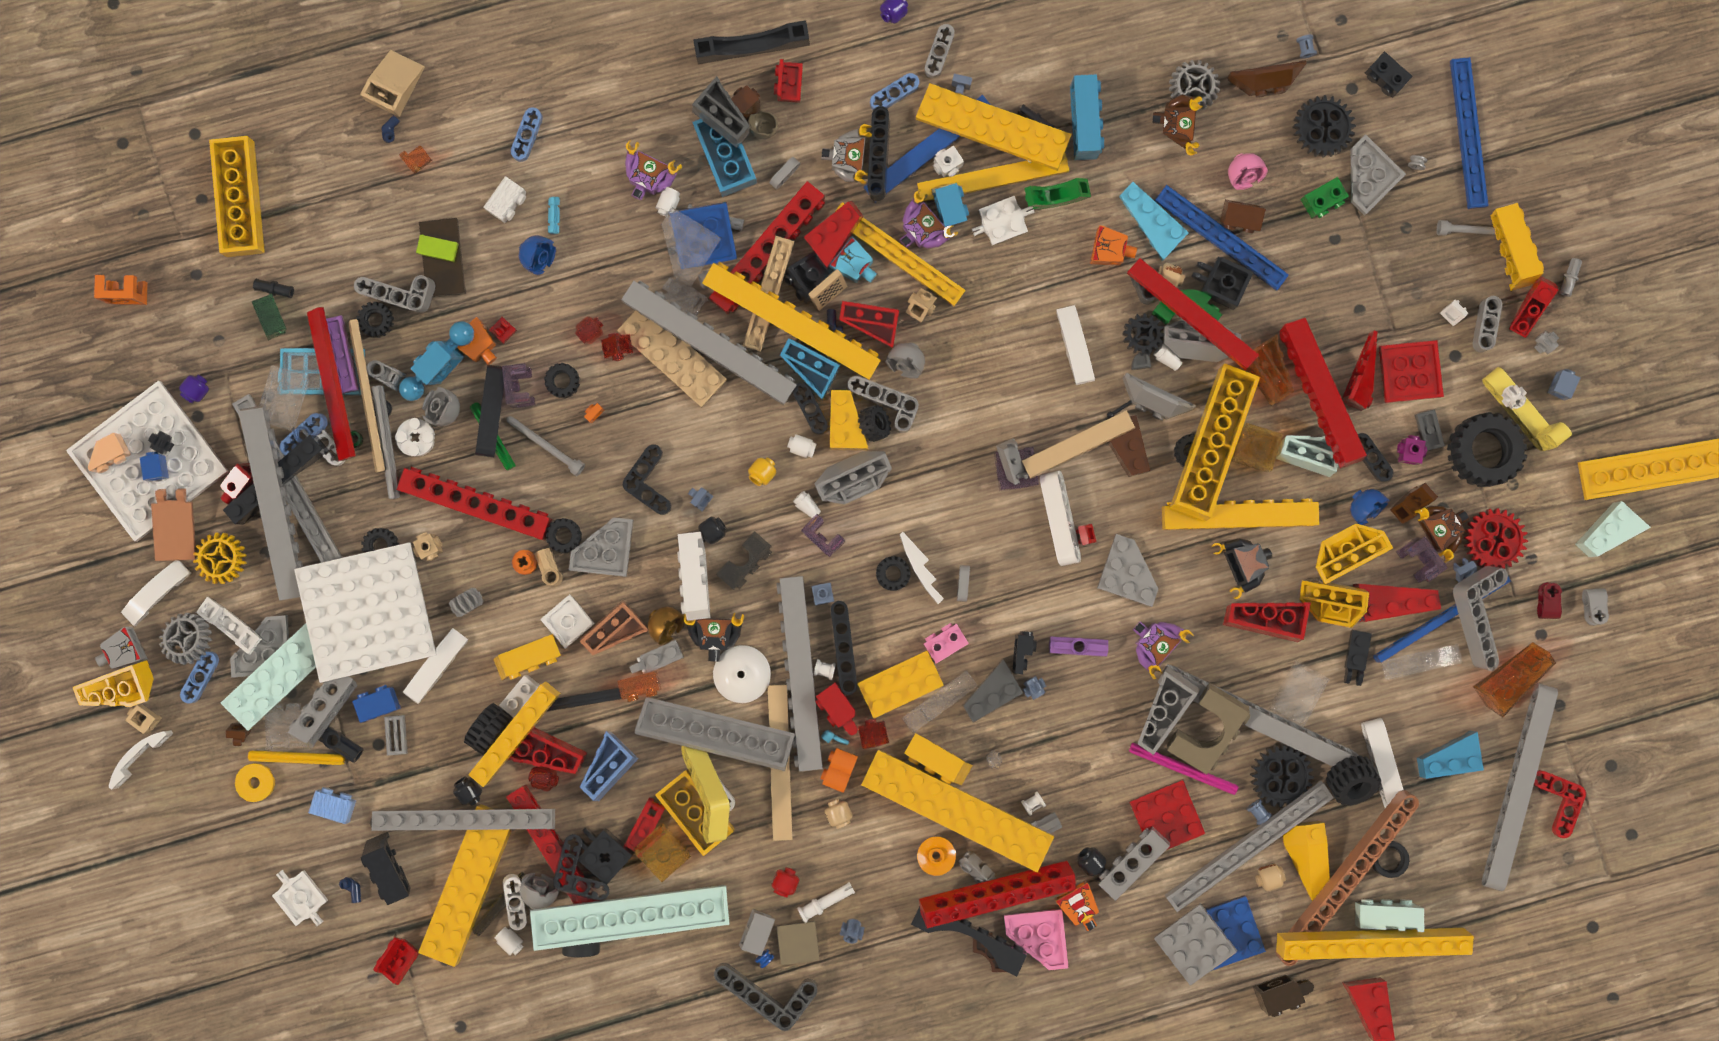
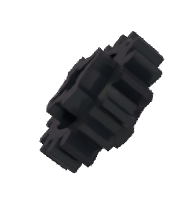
(1147, 340)

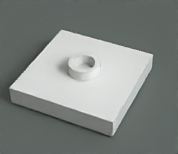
(567, 621)

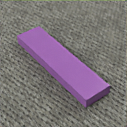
(342, 354)

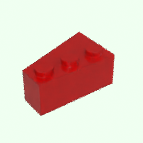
(833, 232)
(872, 320)
(1373, 1007)

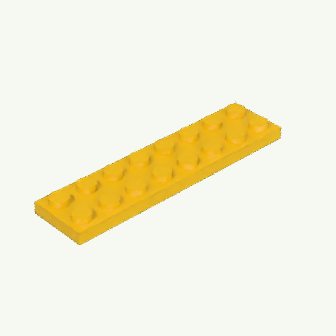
(993, 126)
(1649, 469)

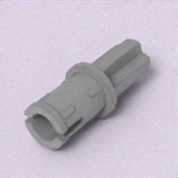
(1570, 277)

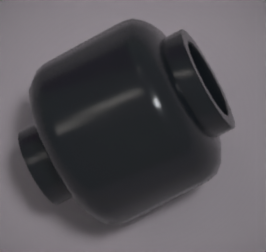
(712, 530)
(467, 791)
(1091, 861)

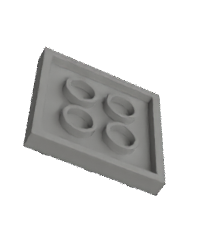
(1195, 944)

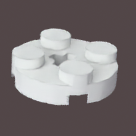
(426, 437)

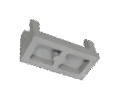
(1011, 461)
(756, 932)

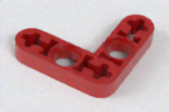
(1568, 800)

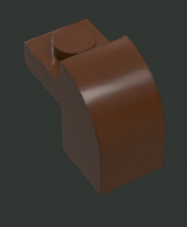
(1413, 500)

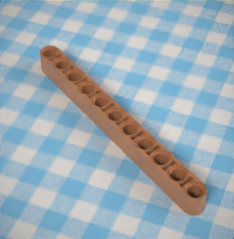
(1349, 866)

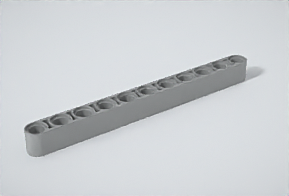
(1281, 728)
(1519, 787)

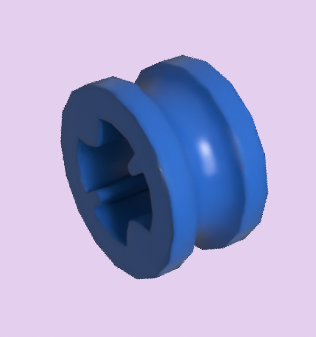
(765, 959)

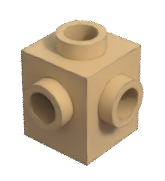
(921, 305)
(433, 550)

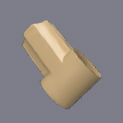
(547, 566)

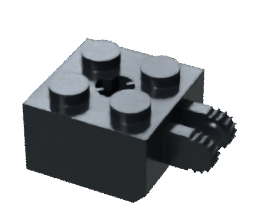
(1222, 270)
(604, 843)

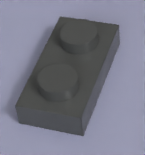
(1429, 429)

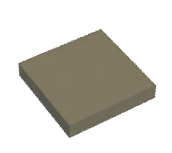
(798, 943)

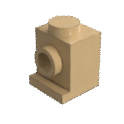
(135, 719)

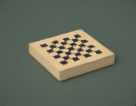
(828, 289)

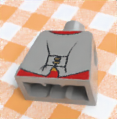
(121, 650)

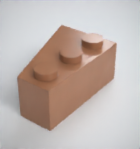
(613, 629)

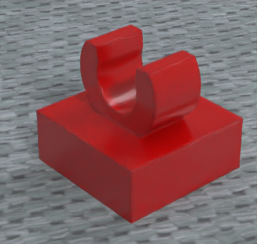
(502, 330)
(1086, 534)

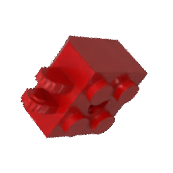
(838, 708)

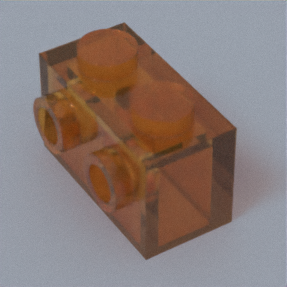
(639, 685)

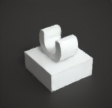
(1454, 312)

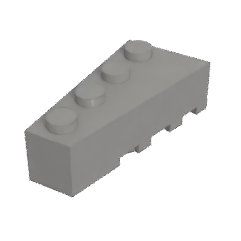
(1169, 705)

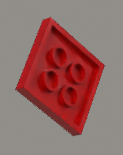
(1411, 371)
(1169, 812)

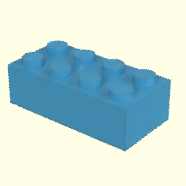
(1085, 117)
(727, 163)

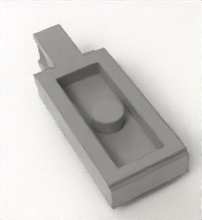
(658, 658)

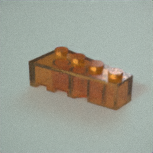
(1514, 679)

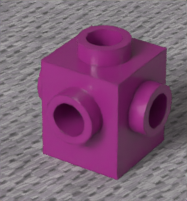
(1411, 450)

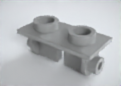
(970, 865)

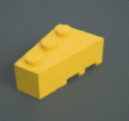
(937, 760)

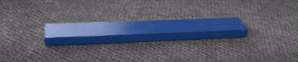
(1469, 133)
(918, 156)
(1221, 237)
(1420, 632)

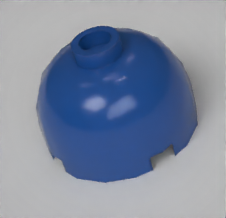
(536, 254)
(1367, 505)

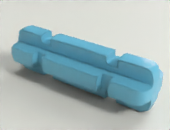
(553, 215)

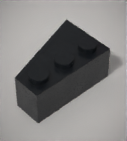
(385, 870)

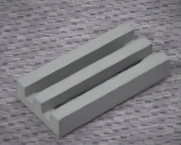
(396, 735)

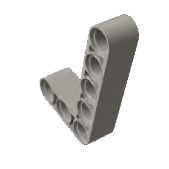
(1473, 616)

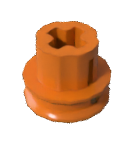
(530, 558)

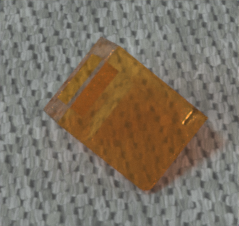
(416, 159)

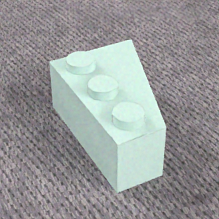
(1308, 453)
(1611, 529)
(1389, 915)

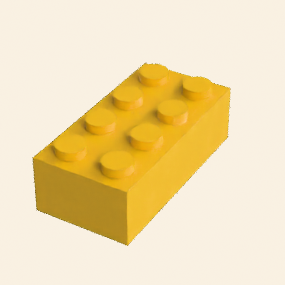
(900, 684)
(687, 809)

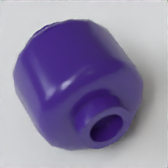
(893, 10)
(194, 388)

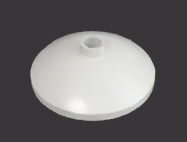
(756, 672)

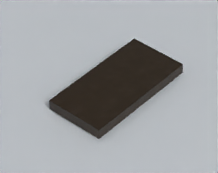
(446, 274)

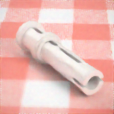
(817, 906)

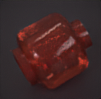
(589, 330)
(543, 778)

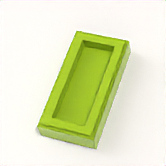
(437, 248)

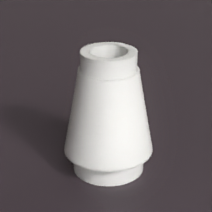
(1167, 357)
(806, 504)

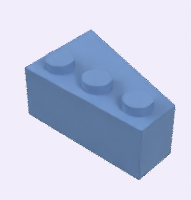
(608, 766)

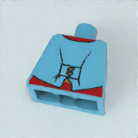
(854, 262)

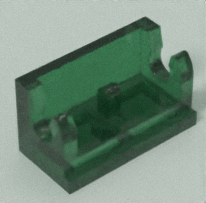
(269, 316)

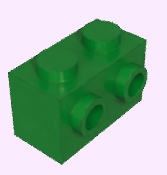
(1325, 197)

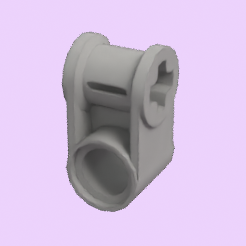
(388, 376)
(1595, 604)

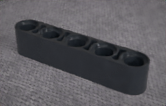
(878, 162)
(490, 412)
(842, 657)

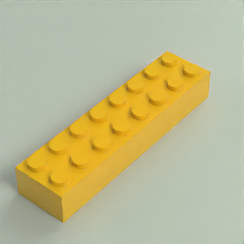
(1214, 442)
(464, 894)

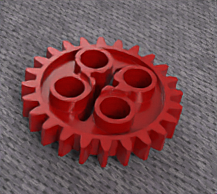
(1511, 545)

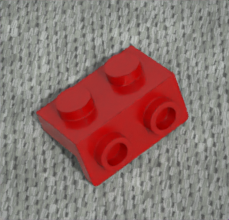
(789, 81)
(396, 960)

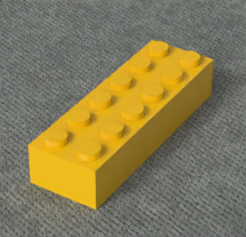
(236, 196)

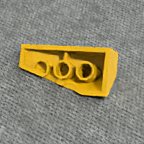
(120, 688)
(1309, 854)

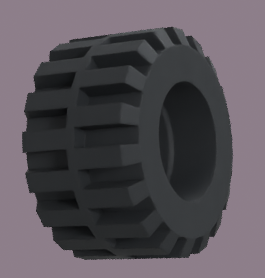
(487, 728)
(1353, 780)

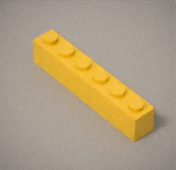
(514, 734)

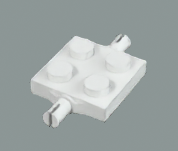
(1002, 220)
(300, 898)

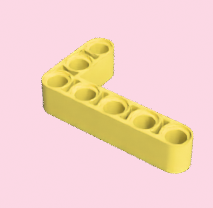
(1527, 417)
(711, 793)

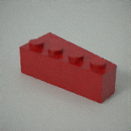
(1397, 601)
(1271, 619)
(549, 752)

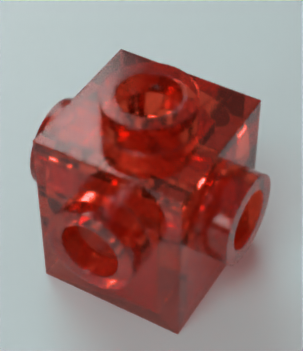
(616, 346)
(873, 734)

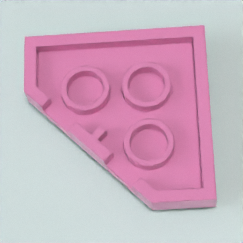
(1040, 935)

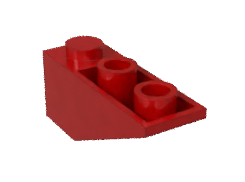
(1533, 306)

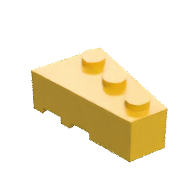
(844, 423)
(527, 657)

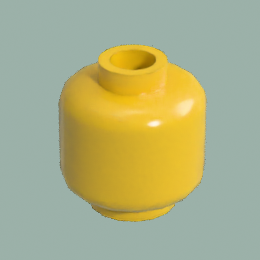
(762, 471)

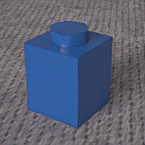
(154, 466)

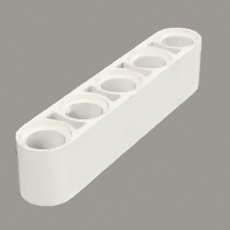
(1060, 518)
(1382, 759)

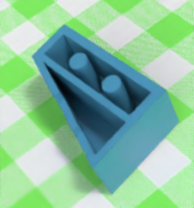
(812, 366)
(1452, 758)

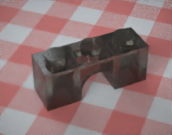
(735, 575)

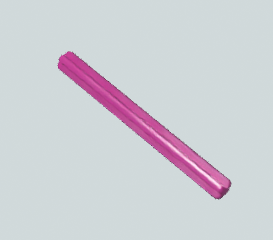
(1184, 769)

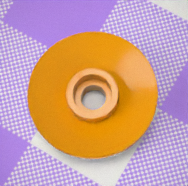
(936, 866)

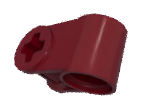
(1549, 603)

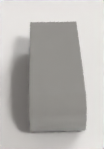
(1493, 317)

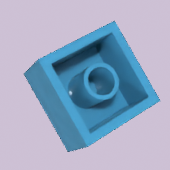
(950, 204)

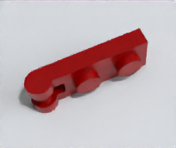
(645, 824)

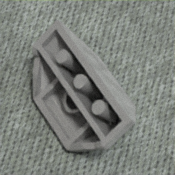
(1190, 344)
(1155, 400)
(853, 477)

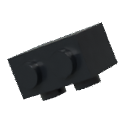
(1388, 75)

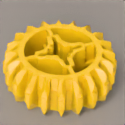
(217, 565)

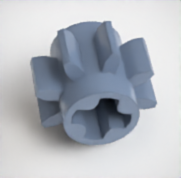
(1034, 687)
(852, 931)

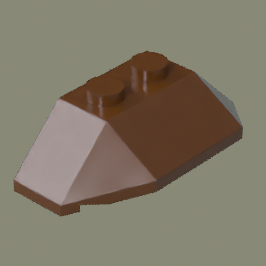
(1266, 79)

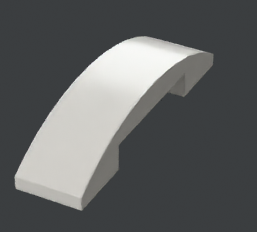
(154, 591)
(229, 624)
(121, 773)

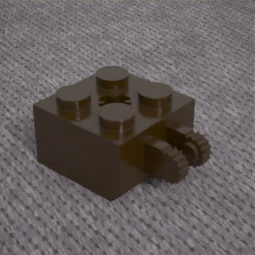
(1282, 994)

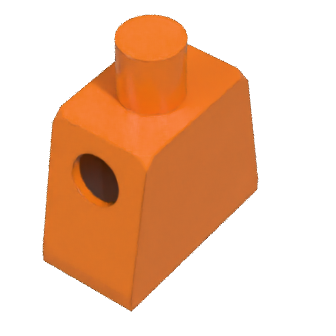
(481, 344)

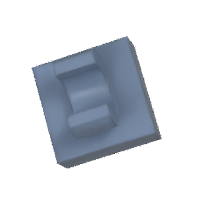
(961, 82)
(700, 498)
(1464, 571)

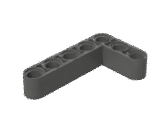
(780, 1010)

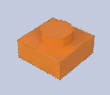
(593, 412)

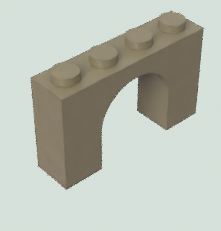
(1205, 754)

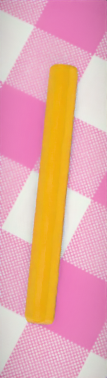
(296, 757)

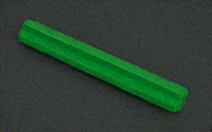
(501, 451)

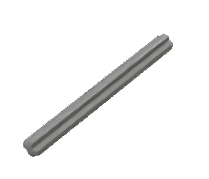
(386, 441)

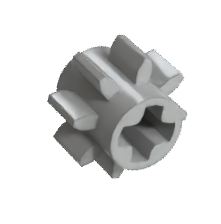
(1546, 342)

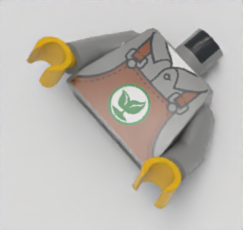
(849, 155)

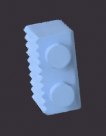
(332, 806)

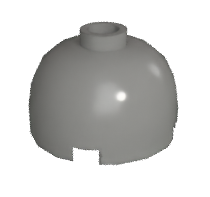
(906, 358)
(441, 407)
(538, 891)

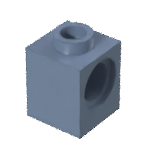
(1564, 384)
(822, 593)

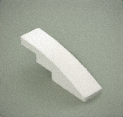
(1075, 345)
(917, 561)
(435, 666)

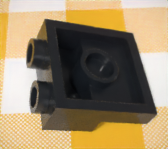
(806, 275)
(1023, 645)

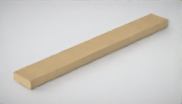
(366, 395)
(780, 779)

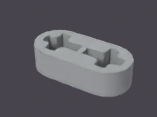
(784, 173)
(963, 583)

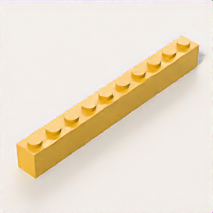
(791, 321)
(1374, 943)

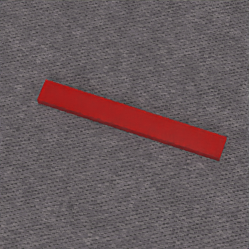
(1192, 314)
(331, 384)

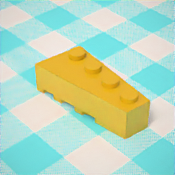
(1516, 246)

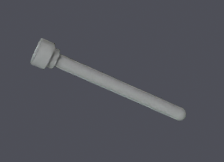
(1445, 227)
(575, 466)

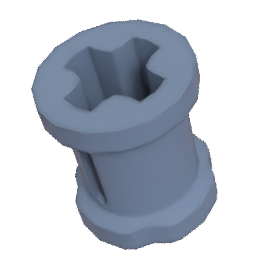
(1303, 40)
(1259, 812)

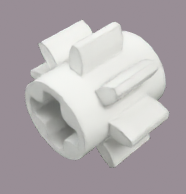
(1514, 397)

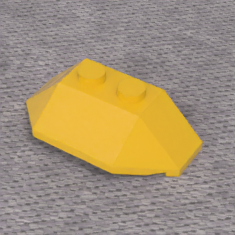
(1350, 550)
(1335, 602)

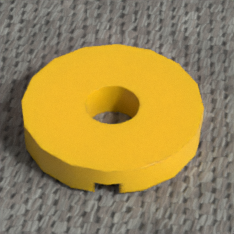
(243, 782)

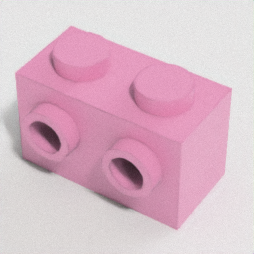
(945, 643)

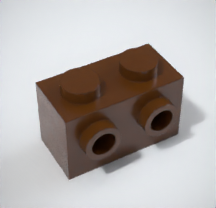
(747, 101)
(1242, 215)

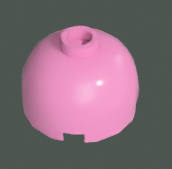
(1245, 170)

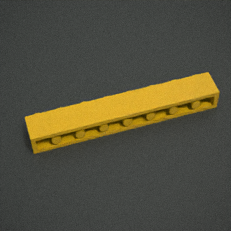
(1247, 515)

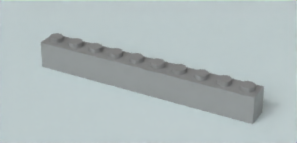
(708, 342)
(271, 499)
(801, 673)

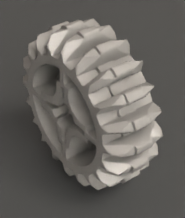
(1189, 79)
(191, 642)

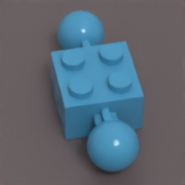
(437, 361)

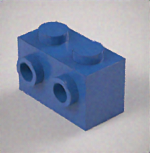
(376, 704)

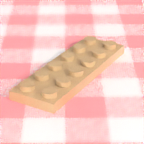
(674, 358)

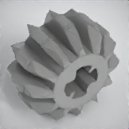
(466, 602)

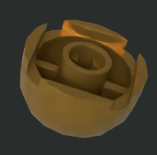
(664, 623)

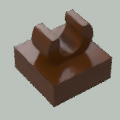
(238, 733)

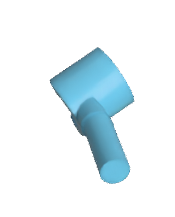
(828, 736)

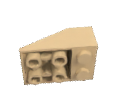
(392, 83)

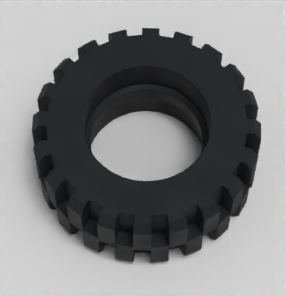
(1510, 441)

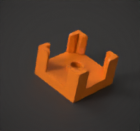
(132, 294)

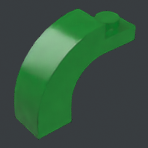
(1057, 195)
(1165, 314)

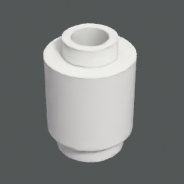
(668, 199)
(801, 446)
(509, 941)

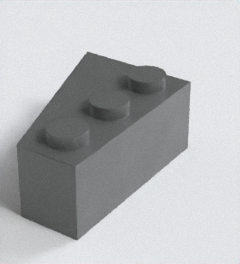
(720, 113)
(992, 693)

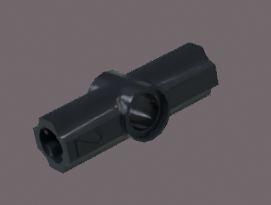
(344, 747)

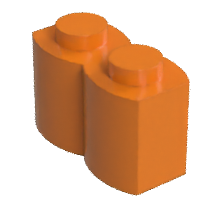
(839, 769)

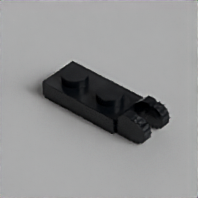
(1357, 655)

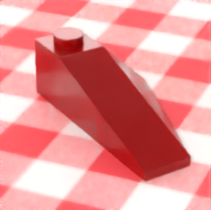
(1361, 383)

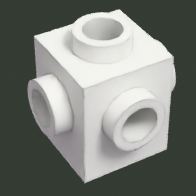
(948, 162)

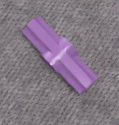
(1065, 645)

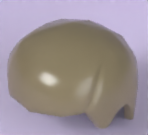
(763, 124)

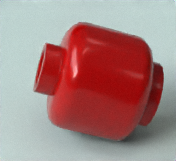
(785, 882)

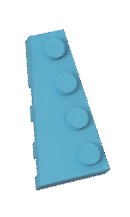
(1159, 227)

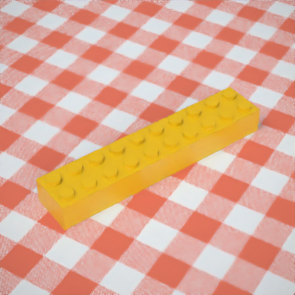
(958, 810)

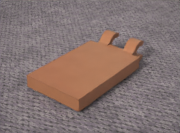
(173, 527)

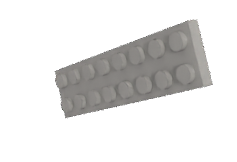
(715, 733)

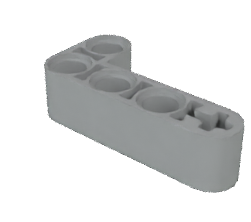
(392, 293)
(881, 400)

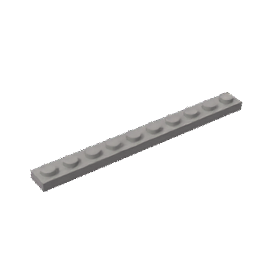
(302, 506)
(463, 819)
(1249, 846)

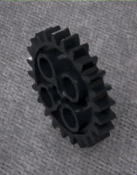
(1341, 127)
(1264, 776)

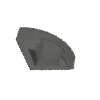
(1141, 362)

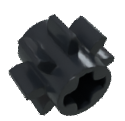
(161, 442)

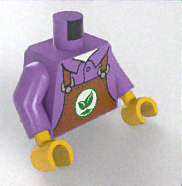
(648, 173)
(923, 225)
(1157, 643)

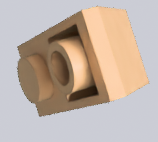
(107, 452)

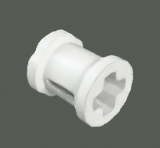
(824, 669)
(1033, 803)

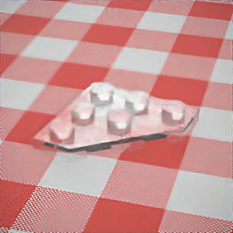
(687, 245)

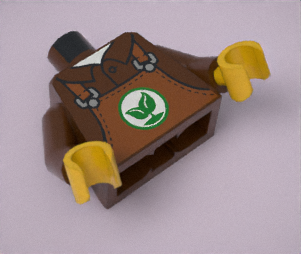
(1180, 121)
(1442, 528)

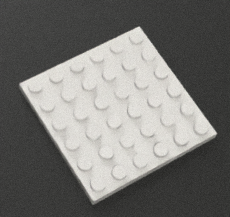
(189, 463)
(365, 612)

